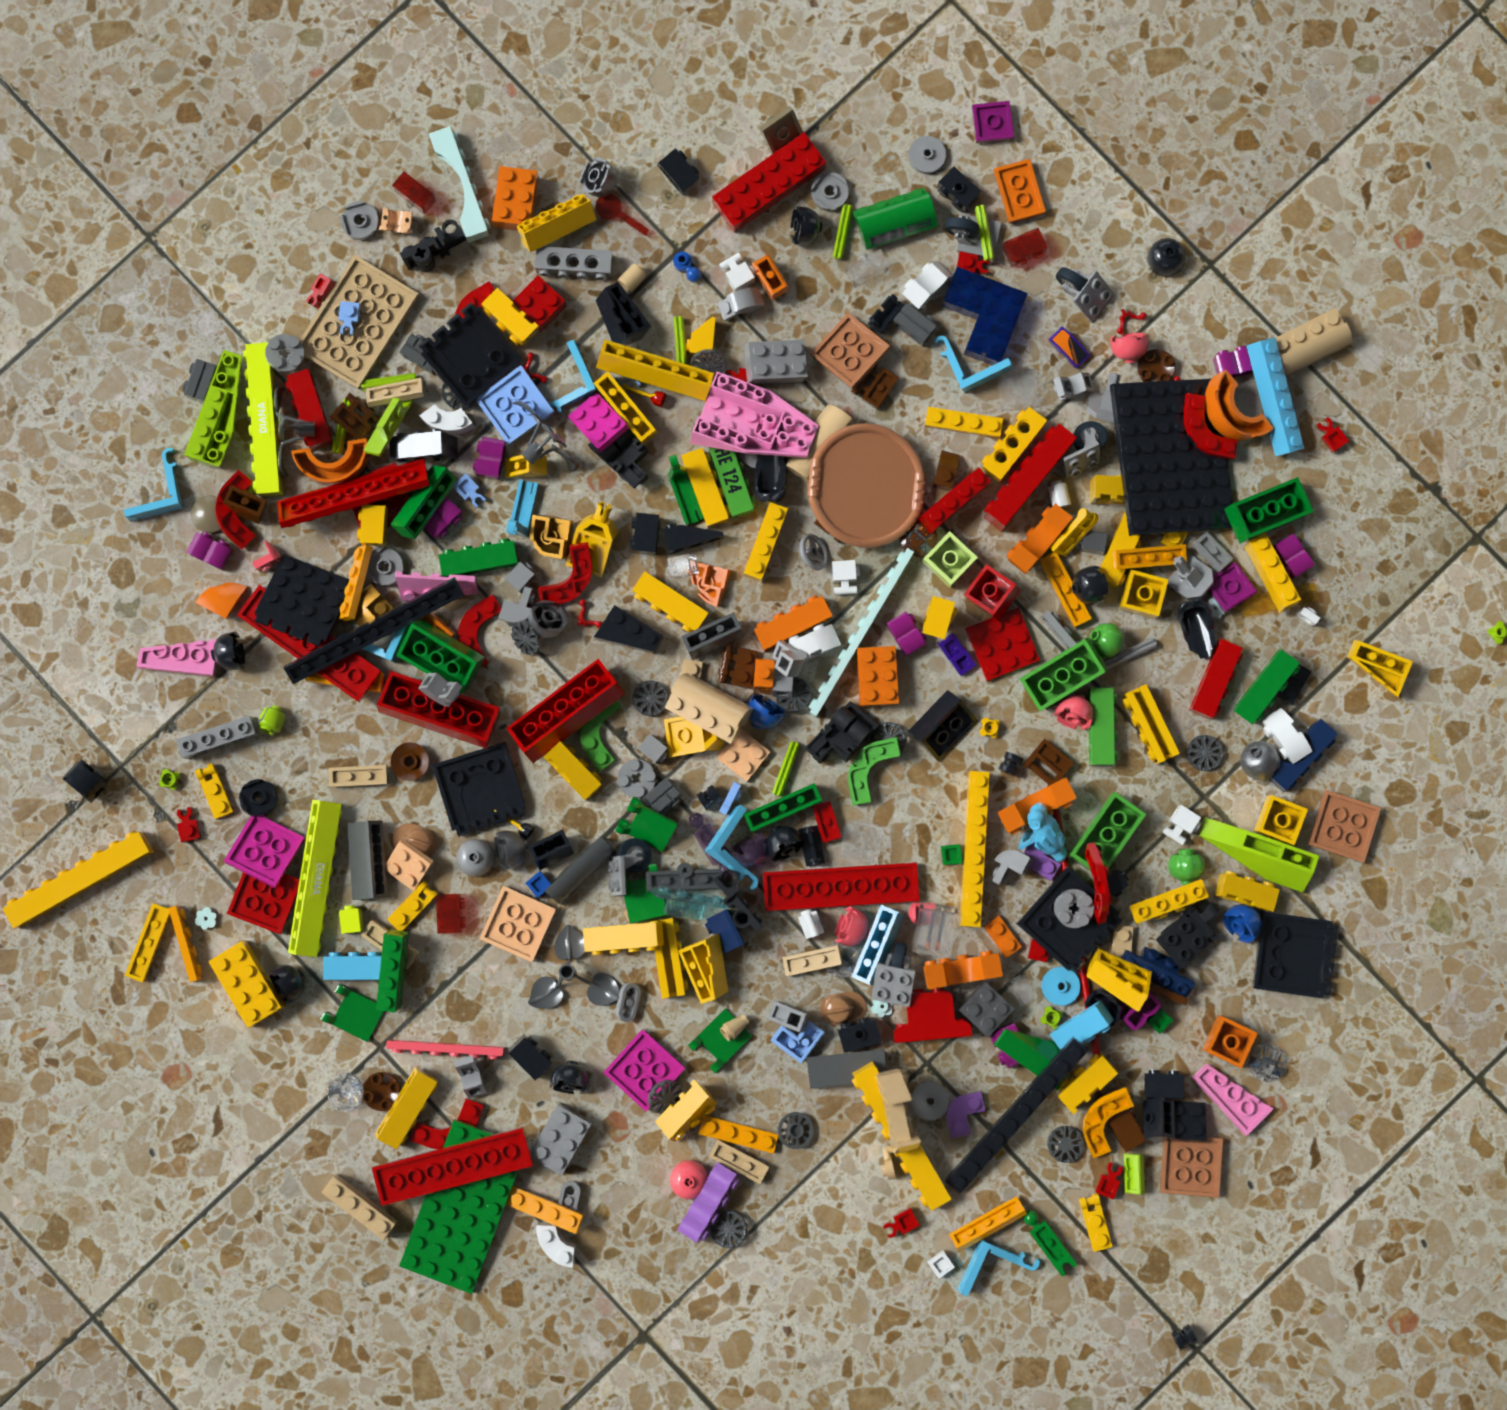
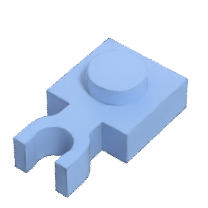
(349, 314)
(466, 488)
(734, 794)

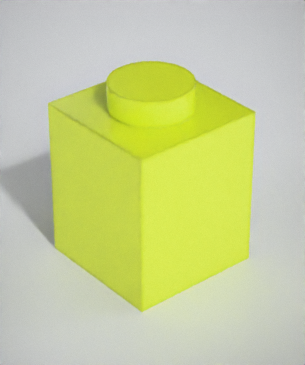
(351, 919)

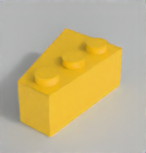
(509, 318)
(1106, 490)
(938, 617)
(1382, 666)
(574, 770)
(1246, 891)
(706, 968)
(1120, 978)
(1086, 1081)
(686, 1112)

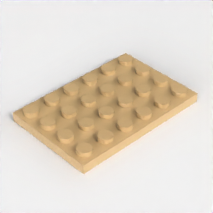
(382, 311)

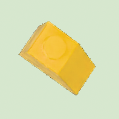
(702, 338)
(520, 468)

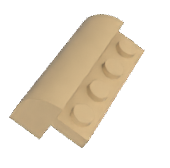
(1313, 341)
(829, 421)
(708, 707)

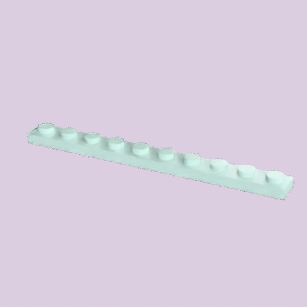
(864, 624)

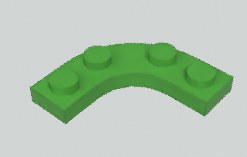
(591, 739)
(861, 766)

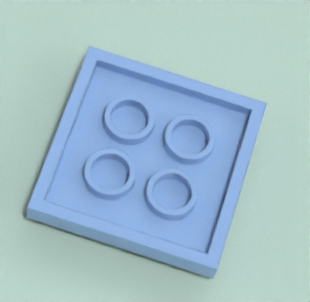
(511, 419)

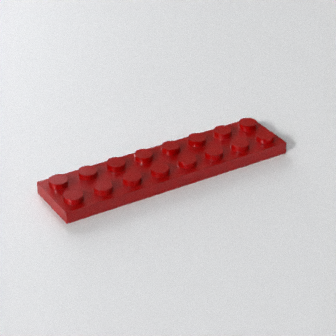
(352, 493)
(350, 674)
(841, 886)
(452, 1166)

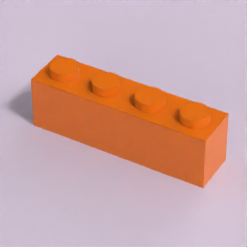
(793, 623)

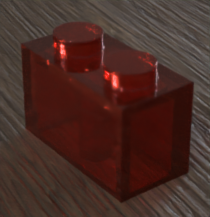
(414, 192)
(1024, 247)
(449, 913)

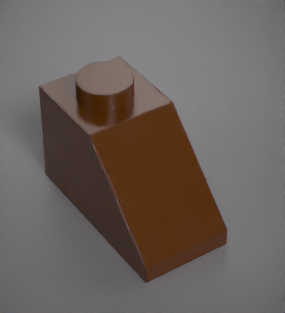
(946, 471)
(245, 504)

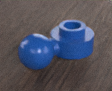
(693, 273)

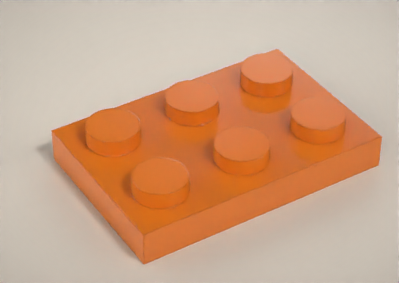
(1019, 191)

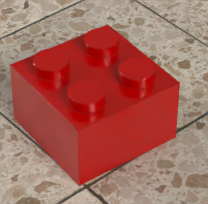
(540, 303)
(992, 592)

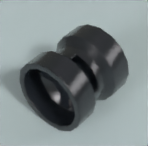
(1009, 768)
(713, 797)
(1184, 1337)

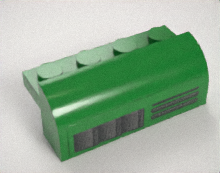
(895, 218)

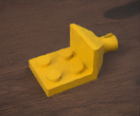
(599, 533)
(688, 738)

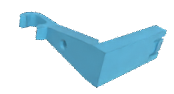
(977, 379)
(582, 392)
(161, 506)
(522, 509)
(393, 648)
(723, 856)
(977, 1260)

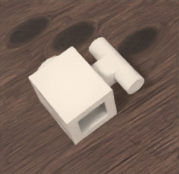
(739, 275)
(843, 573)
(1184, 821)
(810, 923)

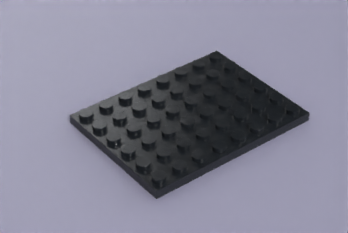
(1163, 473)

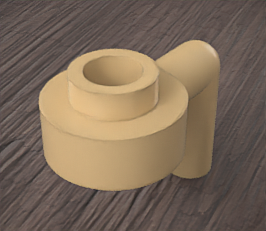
(888, 1167)

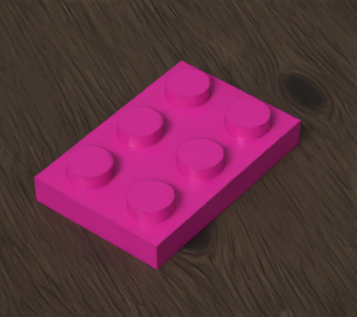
(598, 422)

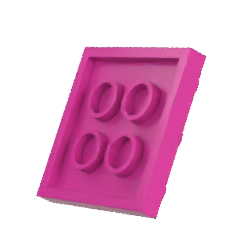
(264, 850)
(642, 1067)

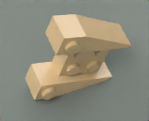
(895, 1095)

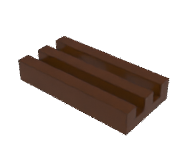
(1168, 995)

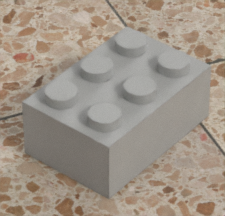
(775, 362)
(560, 1139)

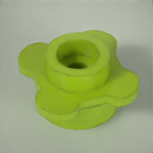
(1493, 632)
(164, 779)
(1045, 1019)

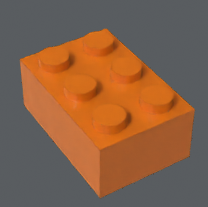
(514, 197)
(877, 676)

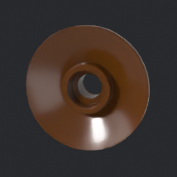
(400, 759)

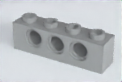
(584, 256)
(217, 737)

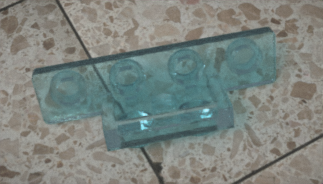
(686, 905)

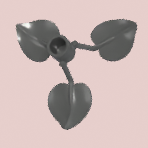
(302, 428)
(535, 451)
(569, 945)

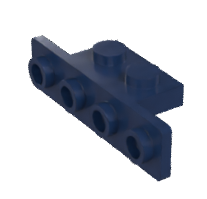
(1163, 970)

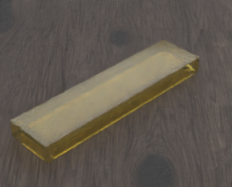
(1263, 602)

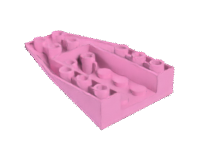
(751, 421)

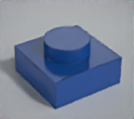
(538, 884)

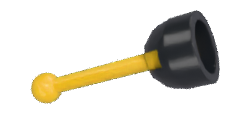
(524, 829)

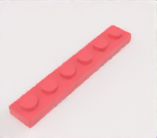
(454, 1050)

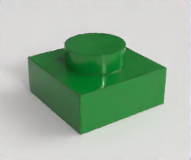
(951, 854)
(1159, 1020)

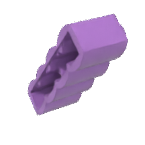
(708, 1203)

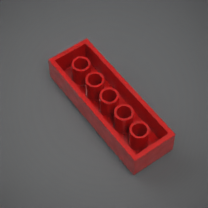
(769, 182)
(1032, 473)
(565, 711)
(463, 719)

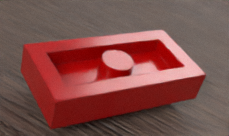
(826, 821)

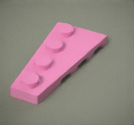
(415, 585)
(179, 658)
(1236, 1103)

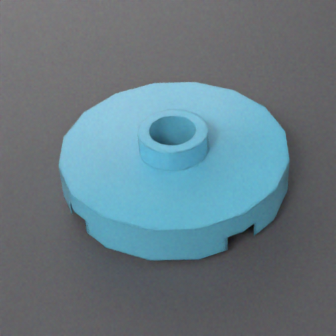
(1050, 986)

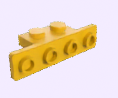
(1171, 900)

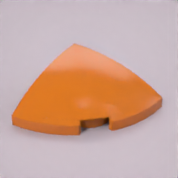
(711, 582)
(222, 598)

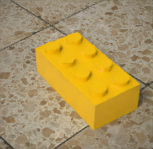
(247, 984)

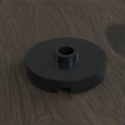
(255, 789)

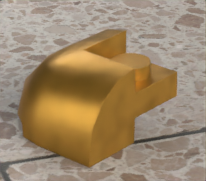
(551, 535)
(371, 605)

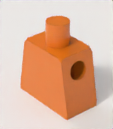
(764, 676)

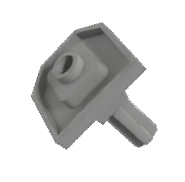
(1100, 404)
(1191, 578)

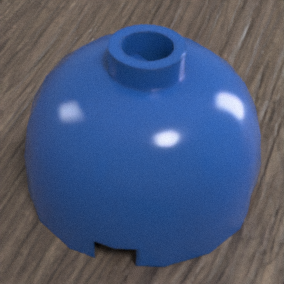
(765, 713)
(1243, 921)

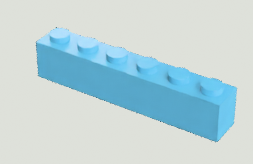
(1275, 396)

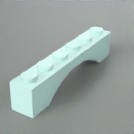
(446, 148)

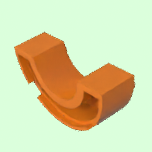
(1226, 416)
(328, 474)
(1039, 539)
(1052, 796)
(962, 969)

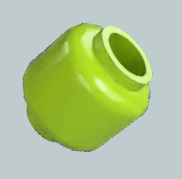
(271, 720)

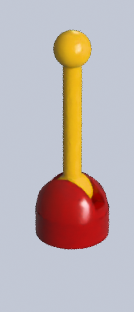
(657, 397)

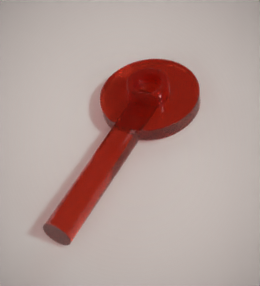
(610, 207)

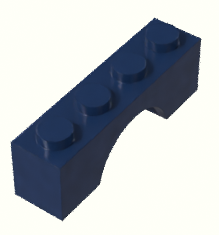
(1319, 737)

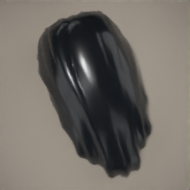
(770, 478)
(1197, 626)

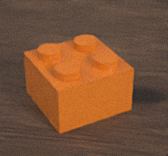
(1229, 1041)

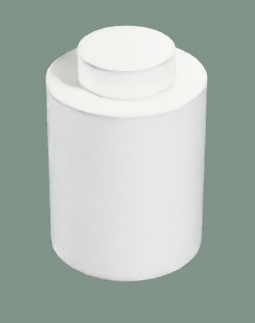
(1059, 494)

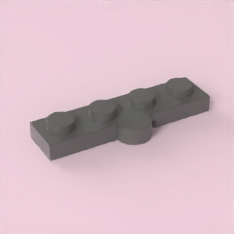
(683, 878)

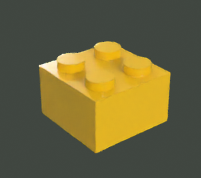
(1143, 594)
(1280, 820)

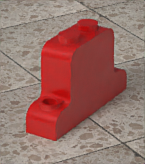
(931, 1018)

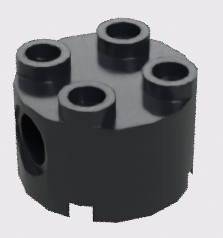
(84, 781)

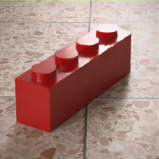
(309, 407)
(954, 500)
(1215, 679)

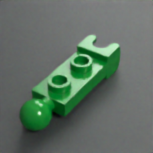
(1048, 1242)

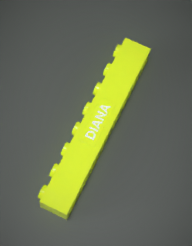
(263, 421)
(315, 878)

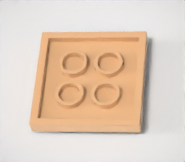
(517, 924)

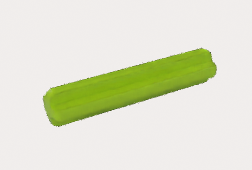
(842, 231)
(984, 231)
(680, 339)
(386, 380)
(340, 436)
(786, 768)

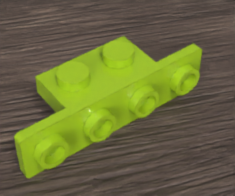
(387, 426)

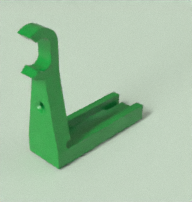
(683, 491)

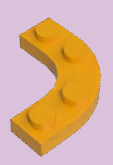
(1097, 1117)

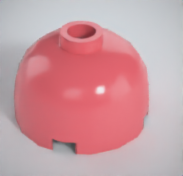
(1129, 346)
(1074, 712)
(852, 927)
(683, 1171)

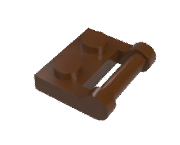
(1052, 759)

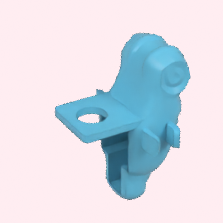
(1044, 833)

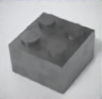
(986, 1009)

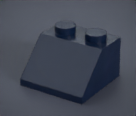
(724, 925)

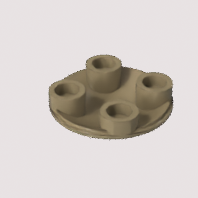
(204, 514)

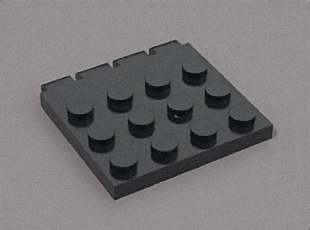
(469, 354)
(302, 600)
(477, 786)
(1061, 942)
(1295, 955)

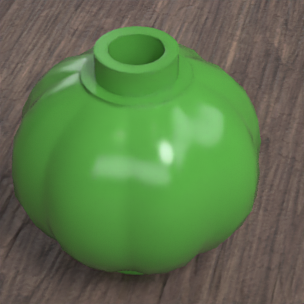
(1107, 640)
(1186, 866)

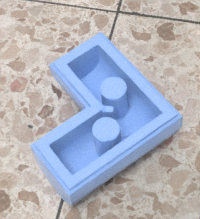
(800, 1045)

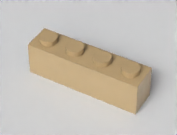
(359, 1206)

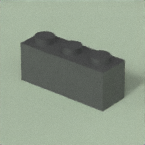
(713, 636)

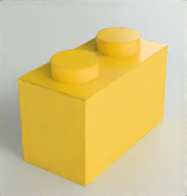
(373, 525)

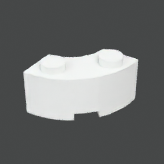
(926, 284)
(450, 422)
(817, 642)
(1289, 740)
(555, 1245)

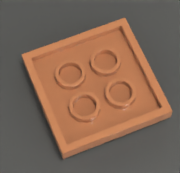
(850, 351)
(1344, 826)
(1192, 1167)

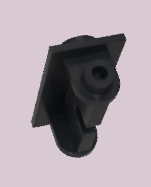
(880, 320)
(812, 849)

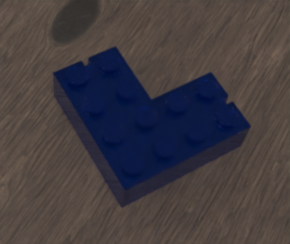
(994, 308)

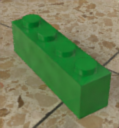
(424, 503)
(479, 559)
(1266, 686)
(783, 807)
(392, 970)

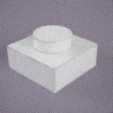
(1308, 615)
(940, 1264)

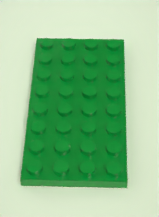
(458, 1223)

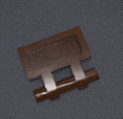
(879, 388)
(350, 420)
(743, 668)

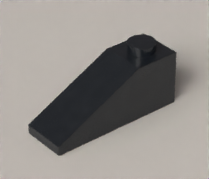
(686, 537)

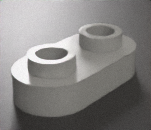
(629, 1002)
(567, 1199)

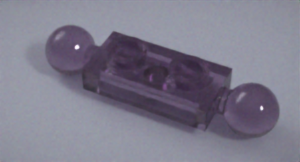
(704, 836)

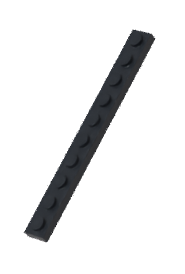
(373, 630)
(1016, 1114)

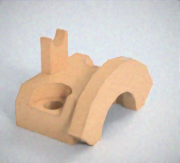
(396, 221)

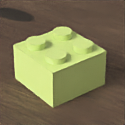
(949, 559)

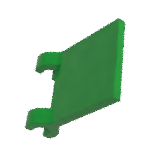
(647, 825)
(640, 903)
(355, 1015)
(716, 1043)

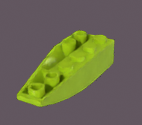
(217, 415)
(1262, 855)

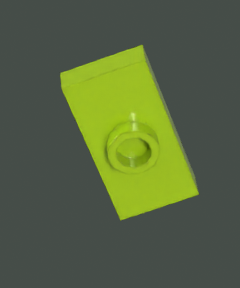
(1134, 1173)

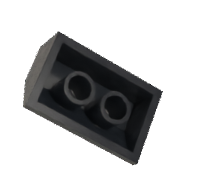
(943, 725)

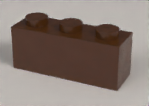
(1124, 1127)

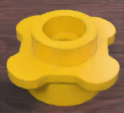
(993, 723)

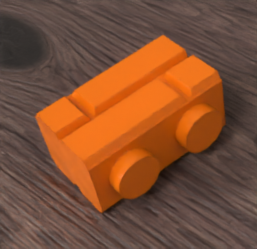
(770, 277)

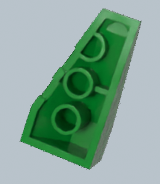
(1027, 1050)

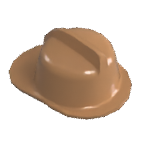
(418, 836)
(843, 1008)

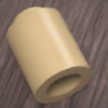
(632, 277)

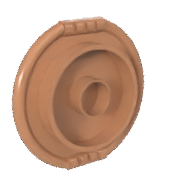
(866, 485)

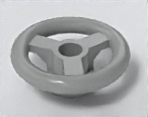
(811, 552)

